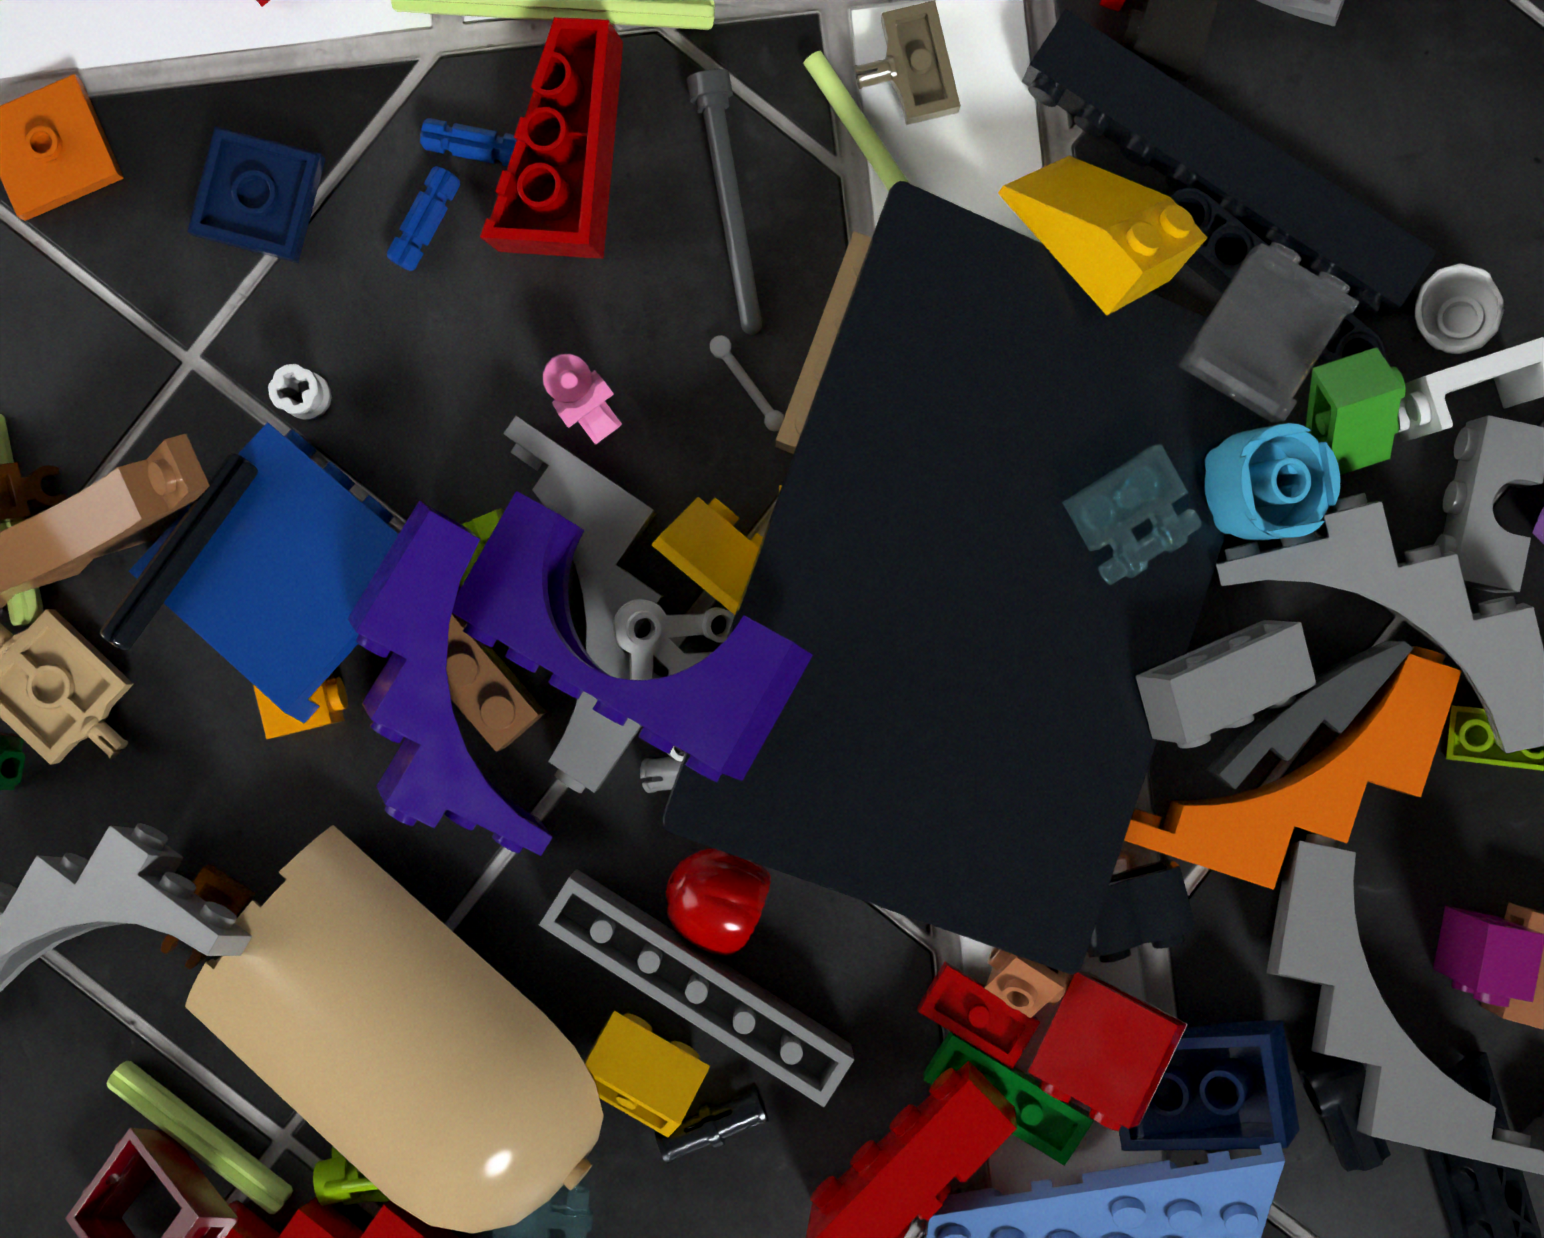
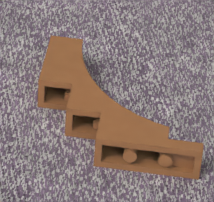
(110, 515)

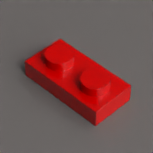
(977, 1015)

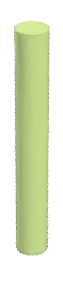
(853, 119)

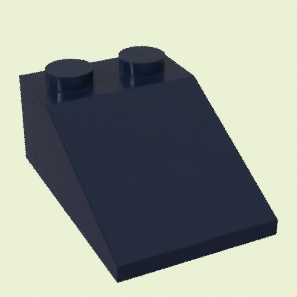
(1221, 1092)

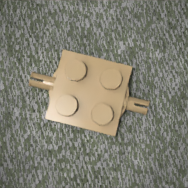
(58, 688)

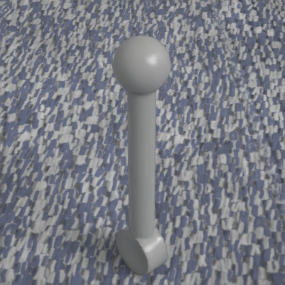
(721, 348)

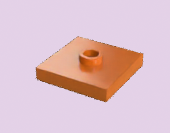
(53, 148)

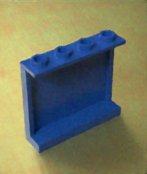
(284, 572)

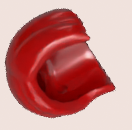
(716, 900)

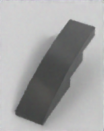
(1329, 704)

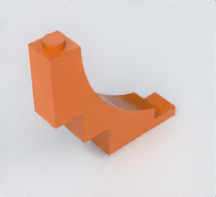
(1384, 745)

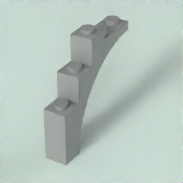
(1494, 648)
(122, 883)

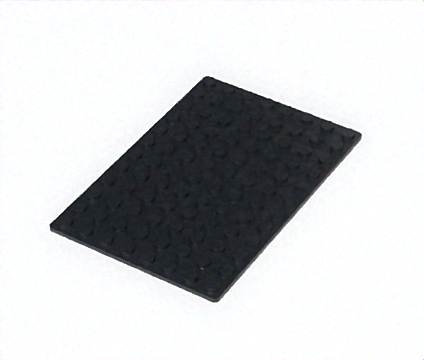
(969, 666)

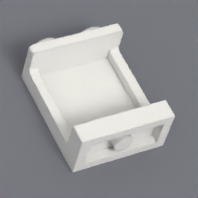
(1516, 373)

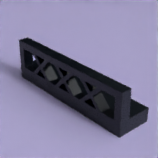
(1476, 1189)

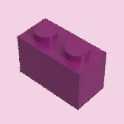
(1489, 956)

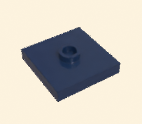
(256, 194)

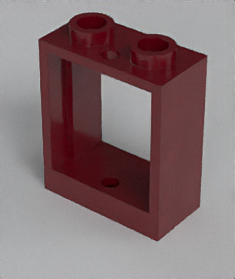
(132, 1164)

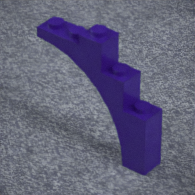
(410, 614)

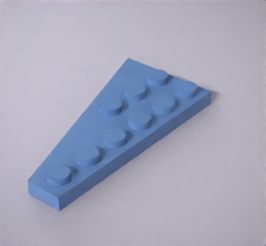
(1126, 1202)

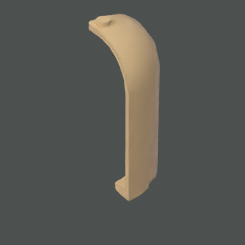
(402, 1044)

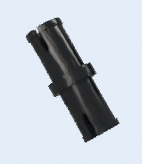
(713, 1125)

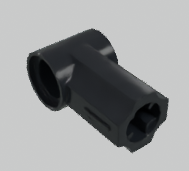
(1336, 1096)

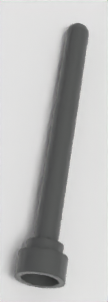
(710, 93)

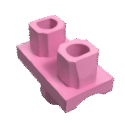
(580, 396)

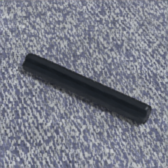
(178, 552)

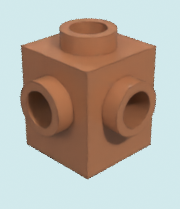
(1025, 983)

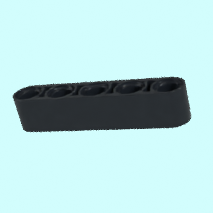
(1225, 228)

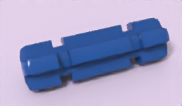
(466, 141)
(423, 218)

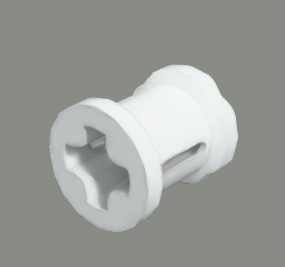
(315, 399)

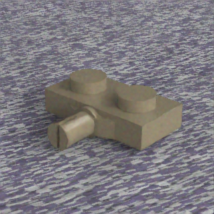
(915, 63)

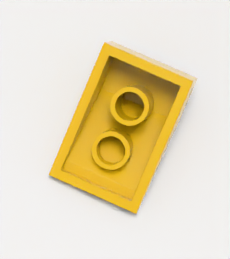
(1105, 229)

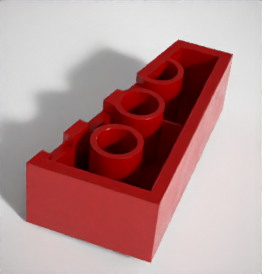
(563, 156)
(915, 1161)

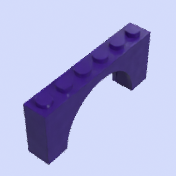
(711, 710)

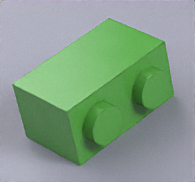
(1356, 408)

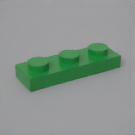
(1040, 1118)

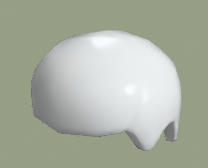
(1459, 309)

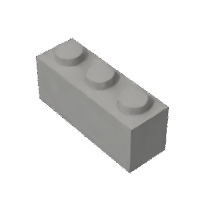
(1226, 682)

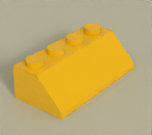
(711, 550)

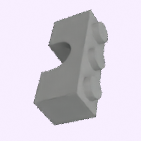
(1490, 455)

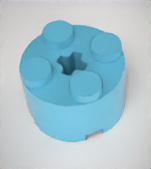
(1271, 483)

